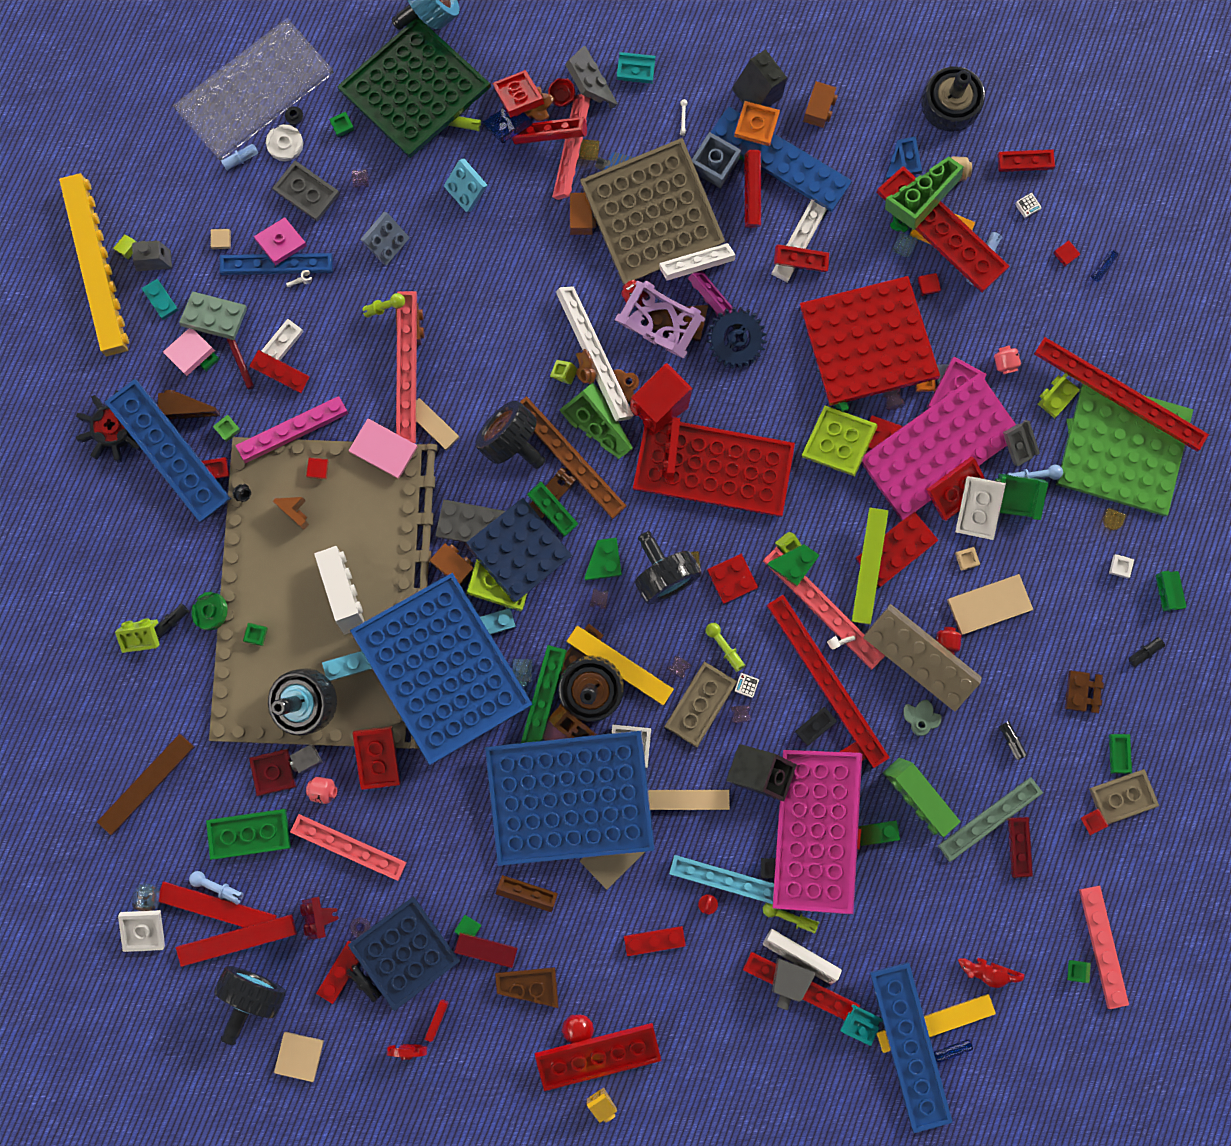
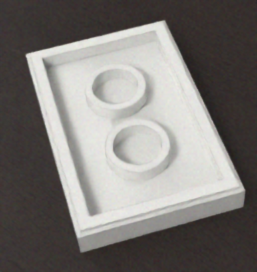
(980, 507)

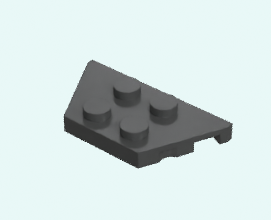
(588, 77)

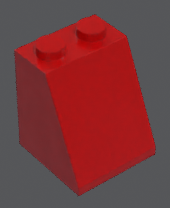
(661, 398)

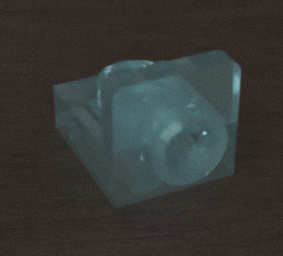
(523, 670)

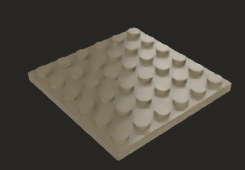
(652, 210)

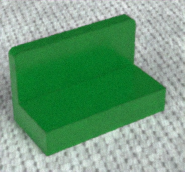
(1170, 591)

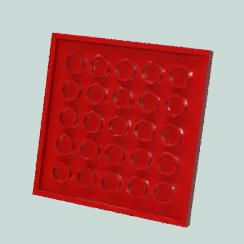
(869, 341)

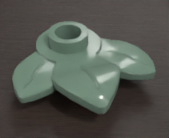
(922, 714)

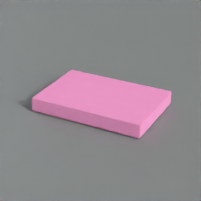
(383, 448)

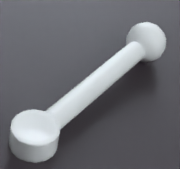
(683, 103)

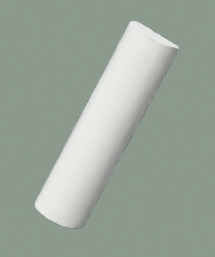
(802, 957)

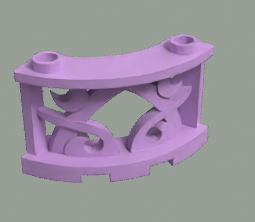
(634, 321)

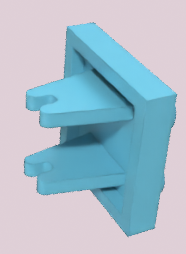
(465, 185)

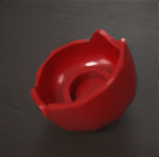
(562, 91)
(577, 1028)

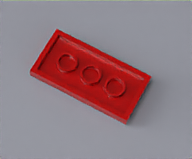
(903, 546)

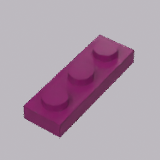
(709, 292)

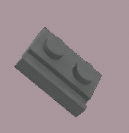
(1021, 443)

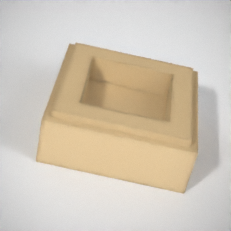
(220, 239)
(967, 558)

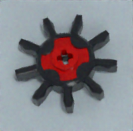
(99, 430)

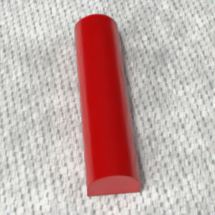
(552, 131)
(752, 187)

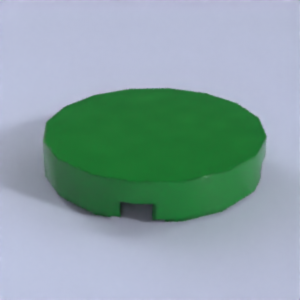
(209, 611)

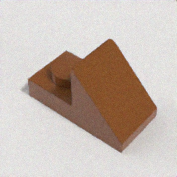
(290, 506)

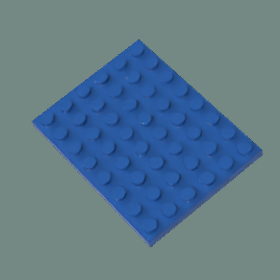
(441, 668)
(570, 798)

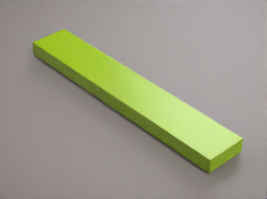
(870, 565)

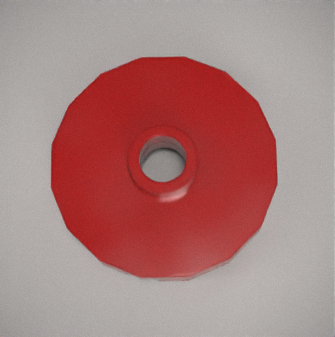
(406, 1051)

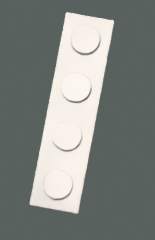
(697, 261)

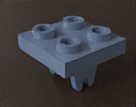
(385, 238)

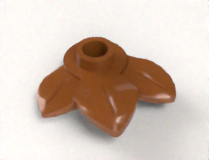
(540, 112)
(585, 371)
(622, 377)

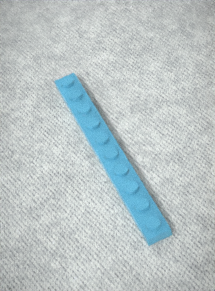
(357, 663)

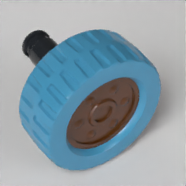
(432, 12)

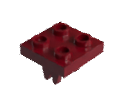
(316, 917)

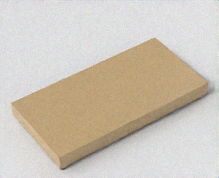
(990, 604)

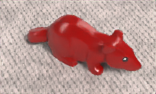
(992, 975)

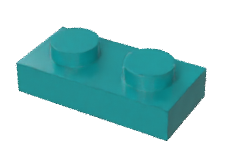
(160, 299)

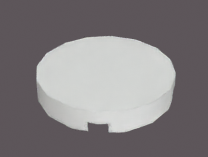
(284, 143)

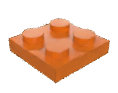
(757, 123)

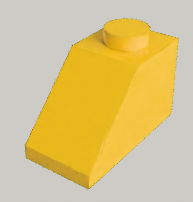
(601, 1106)

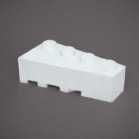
(339, 589)

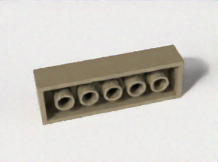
(922, 657)

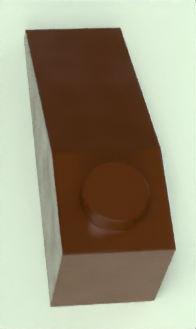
(180, 406)
(569, 724)

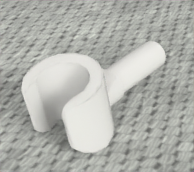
(301, 279)
(835, 643)

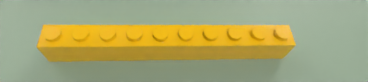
(93, 264)

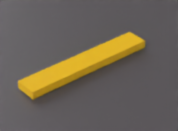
(629, 670)
(950, 1018)

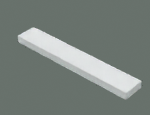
(801, 236)

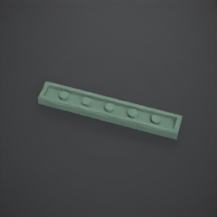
(990, 819)

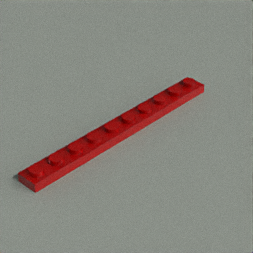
(1121, 394)
(827, 681)

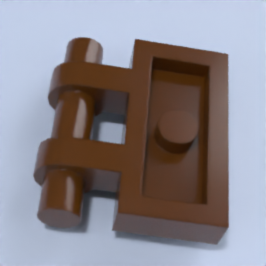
(1077, 692)

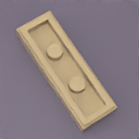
(435, 425)

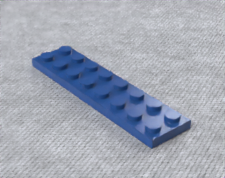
(789, 164)
(168, 450)
(911, 1047)

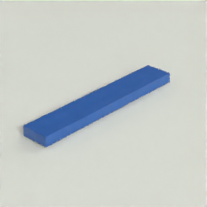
(263, 264)

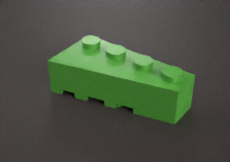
(920, 197)
(921, 796)

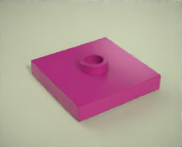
(280, 241)

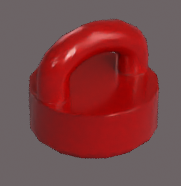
(707, 904)

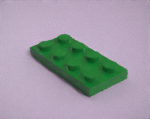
(248, 834)

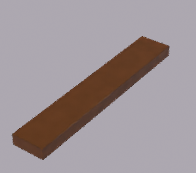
(145, 784)

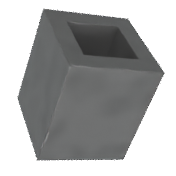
(305, 759)

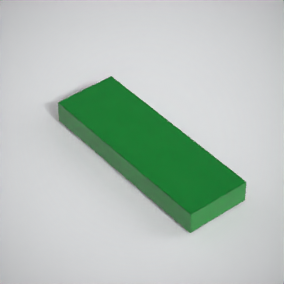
(552, 508)

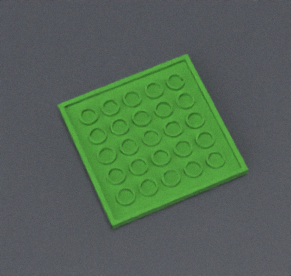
(1121, 455)

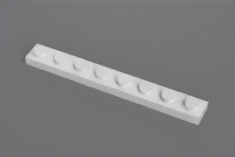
(589, 341)

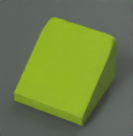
(124, 246)
(564, 371)
(788, 542)

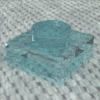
(904, 245)

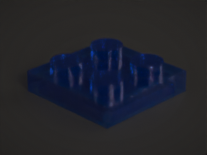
(505, 127)

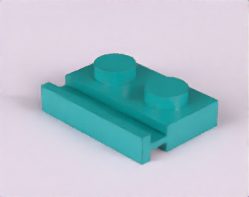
(636, 67)
(861, 1025)

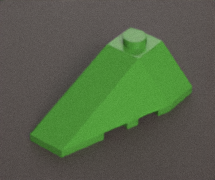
(593, 416)

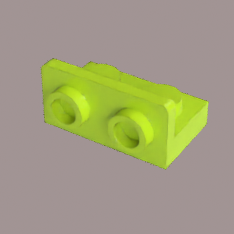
(1057, 398)
(137, 635)

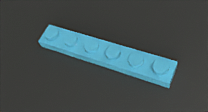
(722, 879)

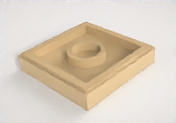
(299, 1056)

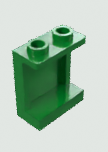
(1023, 496)

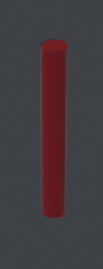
(241, 364)

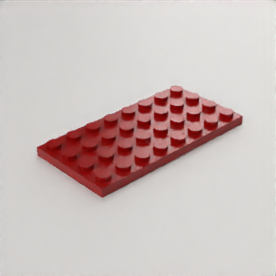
(717, 468)

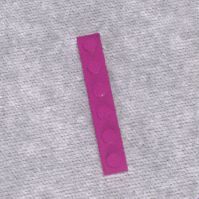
(291, 429)

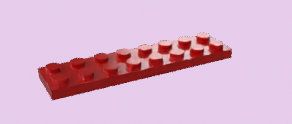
(952, 238)

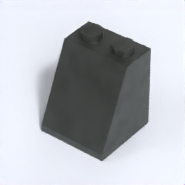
(761, 81)
(761, 772)

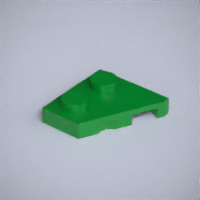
(604, 561)
(794, 564)

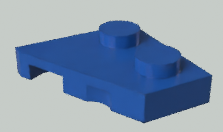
(905, 155)

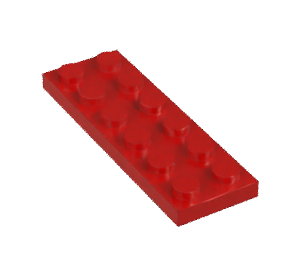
(598, 1057)

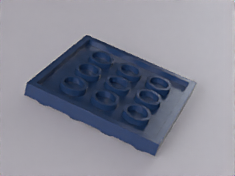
(518, 550)
(403, 953)

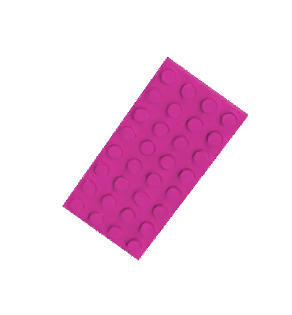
(936, 442)
(818, 833)

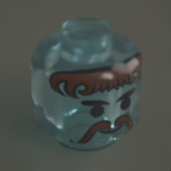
(146, 897)

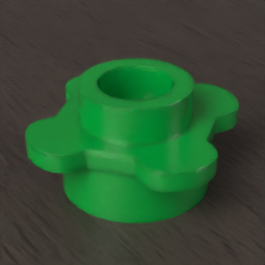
(895, 225)

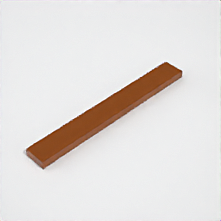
(575, 463)

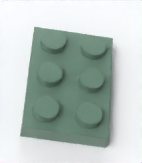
(213, 315)

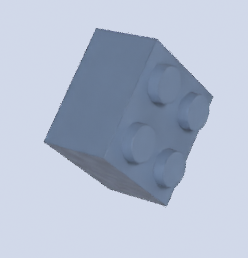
(715, 159)

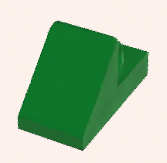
(879, 833)

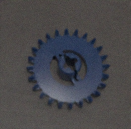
(748, 323)

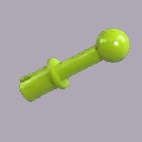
(377, 307)
(713, 630)
(802, 921)

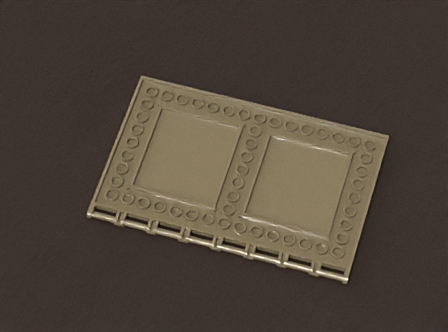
(277, 584)

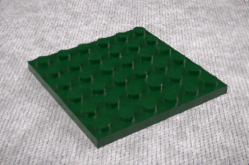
(414, 87)

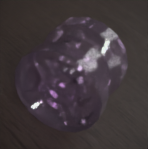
(360, 178)
(599, 599)
(679, 667)
(741, 714)

